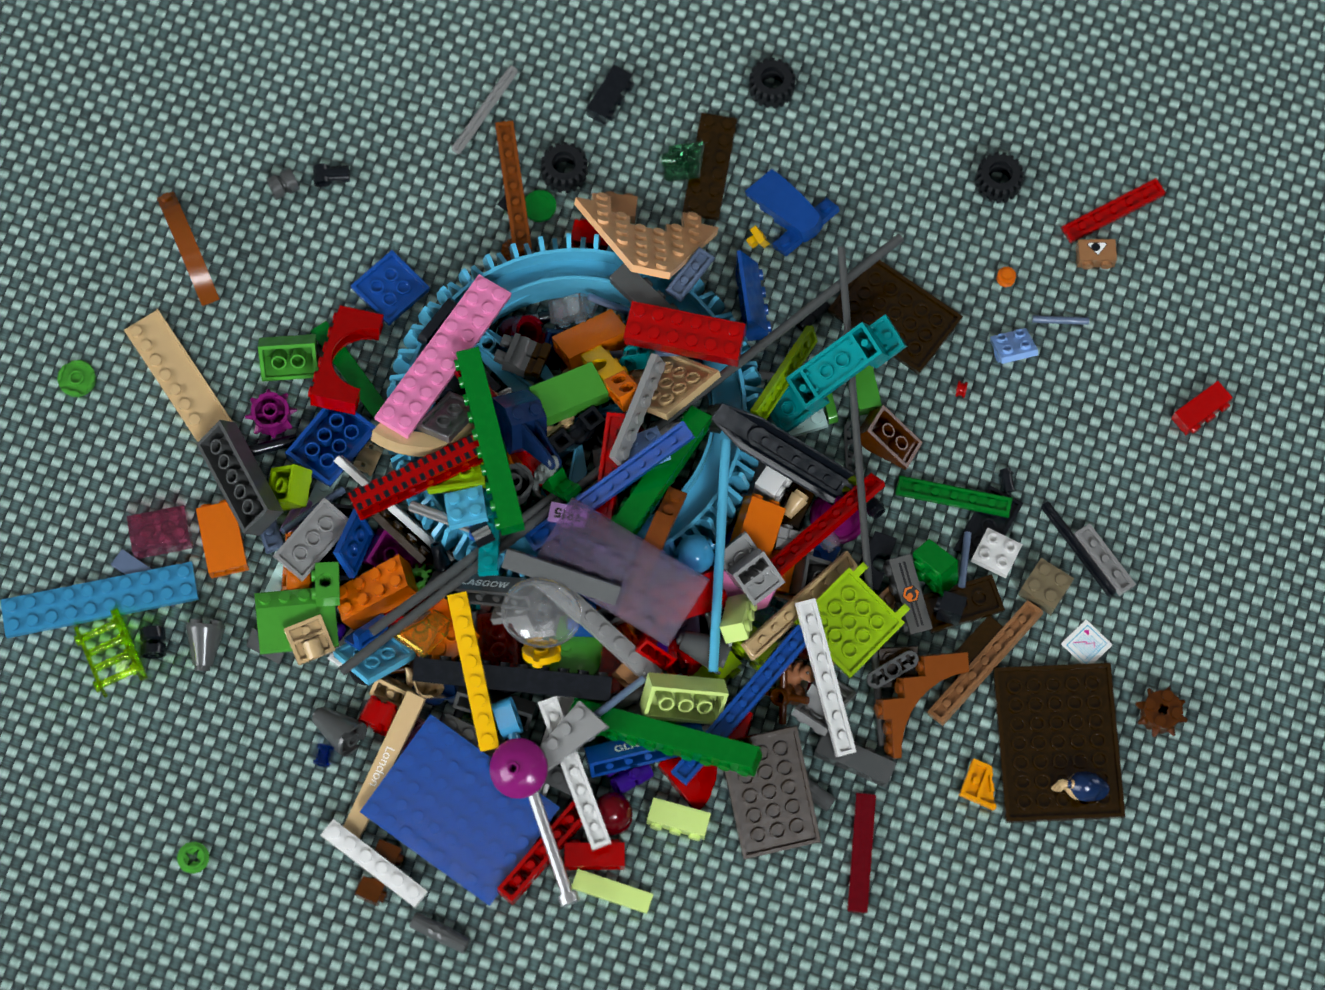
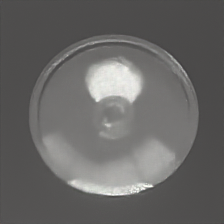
(541, 612)

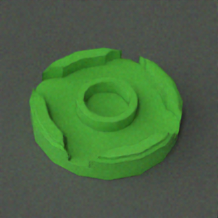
(76, 378)

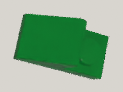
(562, 486)

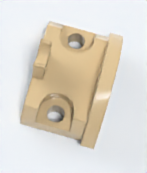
(368, 458)

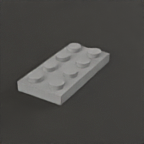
(312, 539)

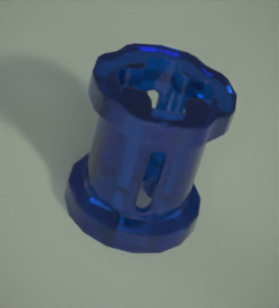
(323, 755)

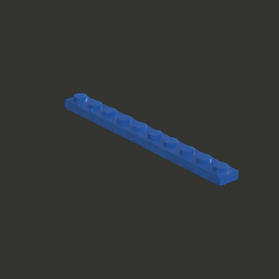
(621, 477)
(748, 697)

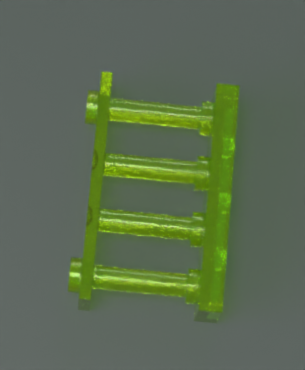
(130, 652)

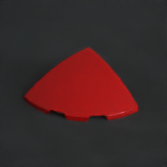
(698, 789)

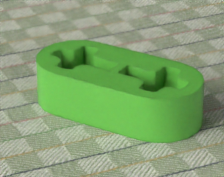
(830, 411)

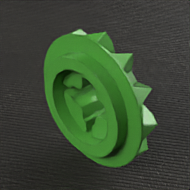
(192, 848)

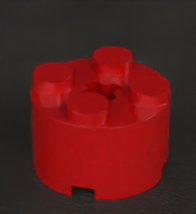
(378, 715)

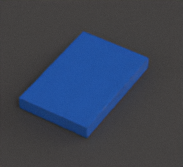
(353, 544)

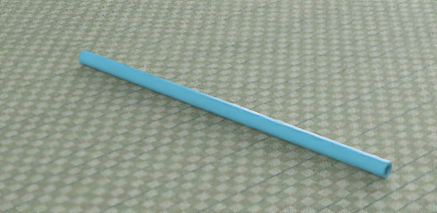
(719, 555)

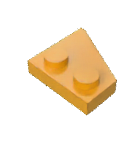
(979, 785)

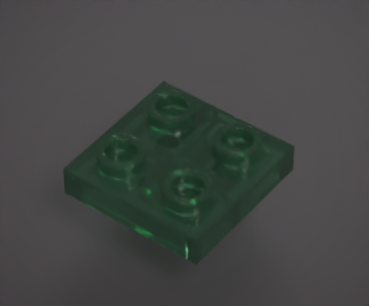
(683, 161)

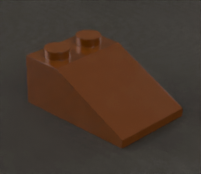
(889, 438)

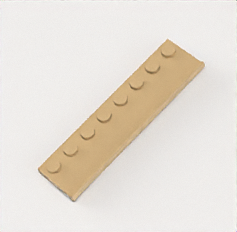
(176, 374)

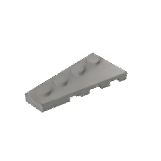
(573, 731)

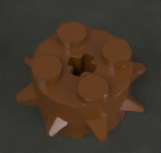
(1157, 722)

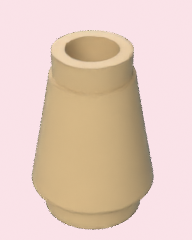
(795, 503)

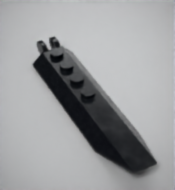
(783, 453)

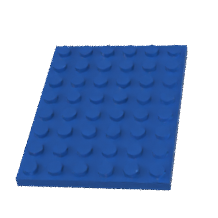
(451, 812)

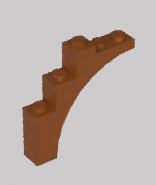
(910, 690)

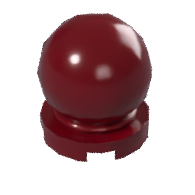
(525, 325)
(615, 812)

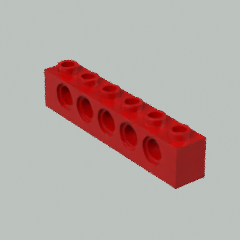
(537, 859)

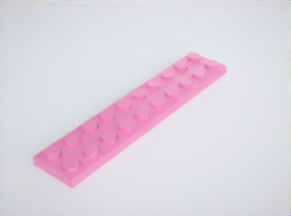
(436, 362)

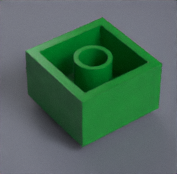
(935, 567)

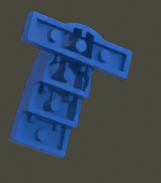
(790, 210)

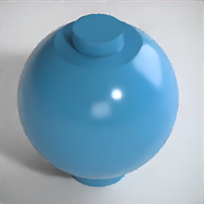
(696, 552)

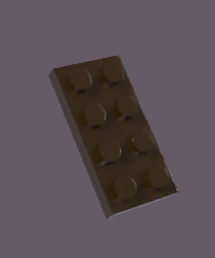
(404, 536)
(981, 602)

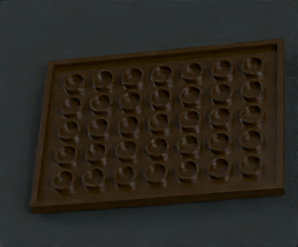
(1050, 728)

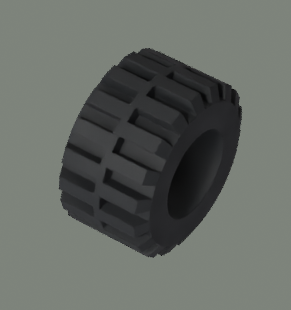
(775, 70)
(1002, 164)
(569, 180)

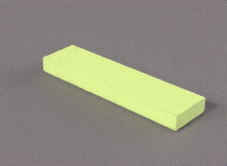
(612, 891)

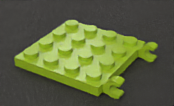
(855, 620)

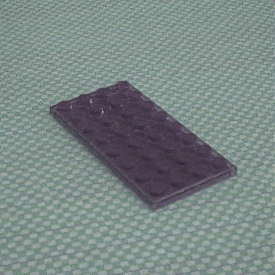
(655, 586)

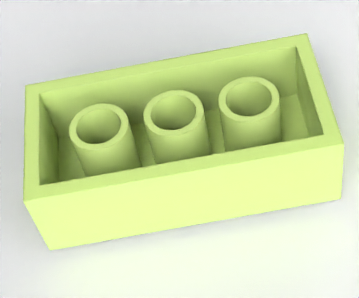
(683, 698)

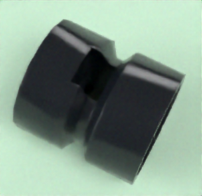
(152, 642)

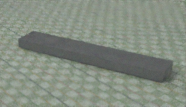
(573, 579)

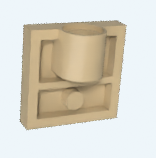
(309, 639)

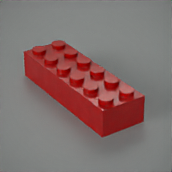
(684, 333)

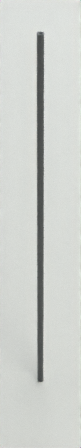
(859, 471)

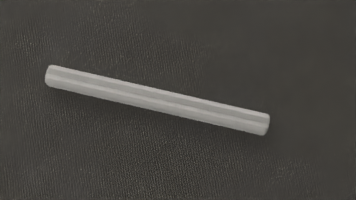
(484, 109)

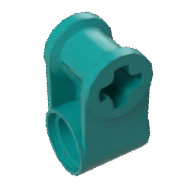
(637, 355)

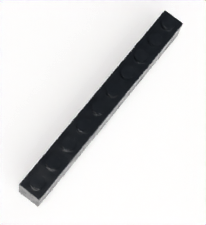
(517, 678)

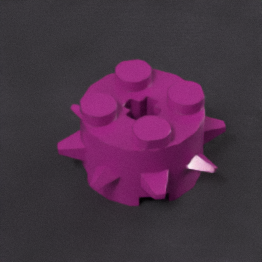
(261, 410)

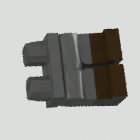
(523, 356)

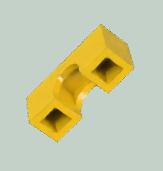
(603, 362)

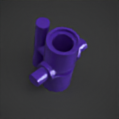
(630, 778)

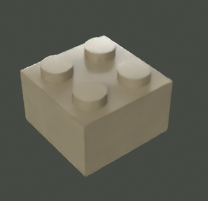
(1046, 586)

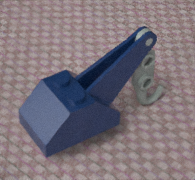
(525, 429)

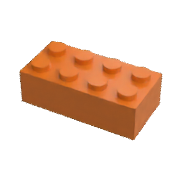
(376, 592)

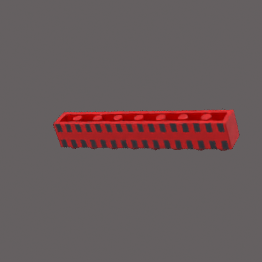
(415, 477)

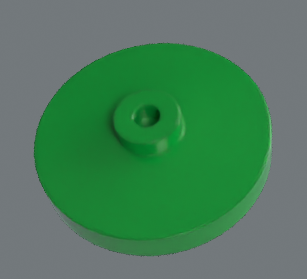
(540, 206)

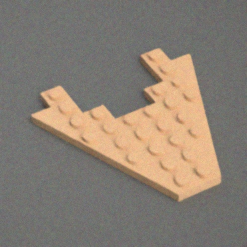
(642, 248)

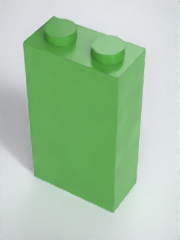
(570, 393)

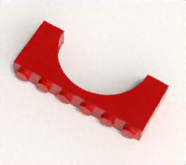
(348, 327)

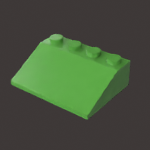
(283, 609)

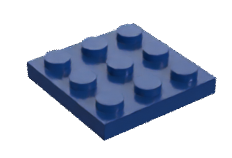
(390, 287)

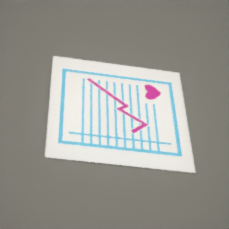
(1086, 643)

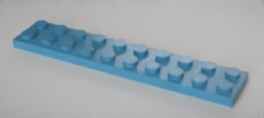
(97, 598)

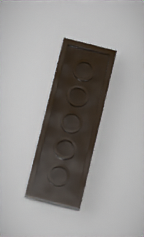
(706, 193)

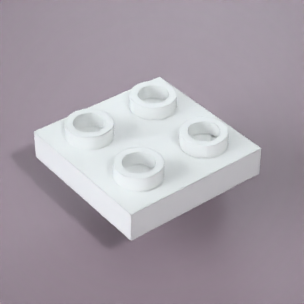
(996, 553)

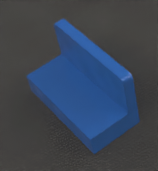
(362, 636)

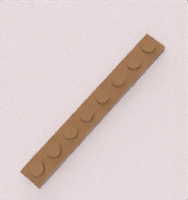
(985, 662)

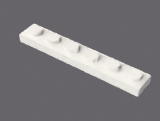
(374, 863)

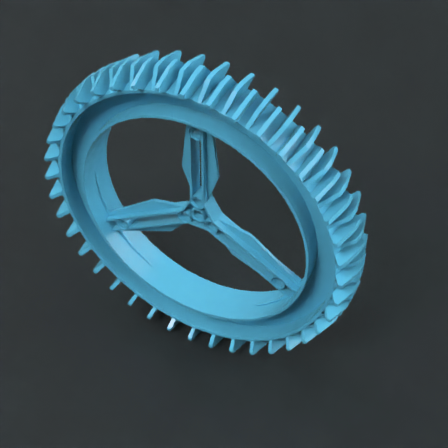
(586, 271)

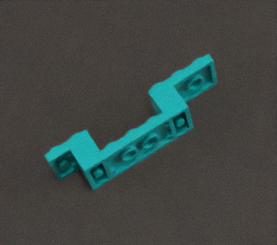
(833, 367)

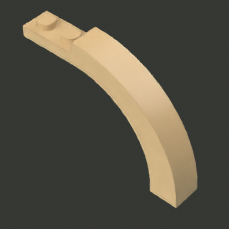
(417, 444)

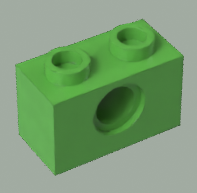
(329, 594)

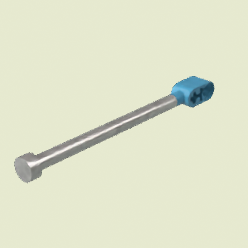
(510, 727)

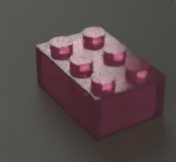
(159, 532)

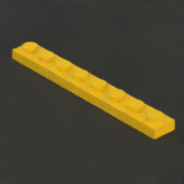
(473, 671)

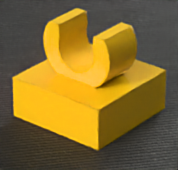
(757, 238)

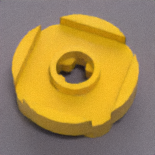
(541, 656)

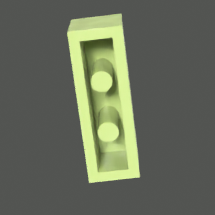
(737, 618)
(678, 819)

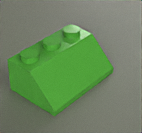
(288, 357)

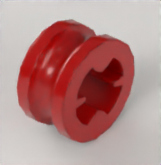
(961, 389)

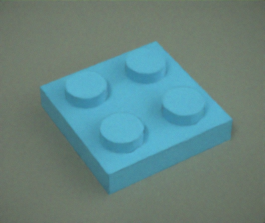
(466, 507)

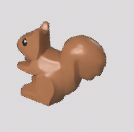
(796, 675)

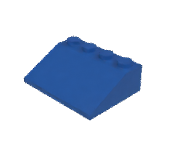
(751, 297)
(325, 439)

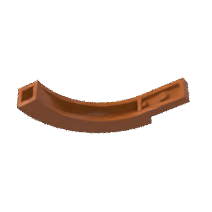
(188, 248)
(665, 517)

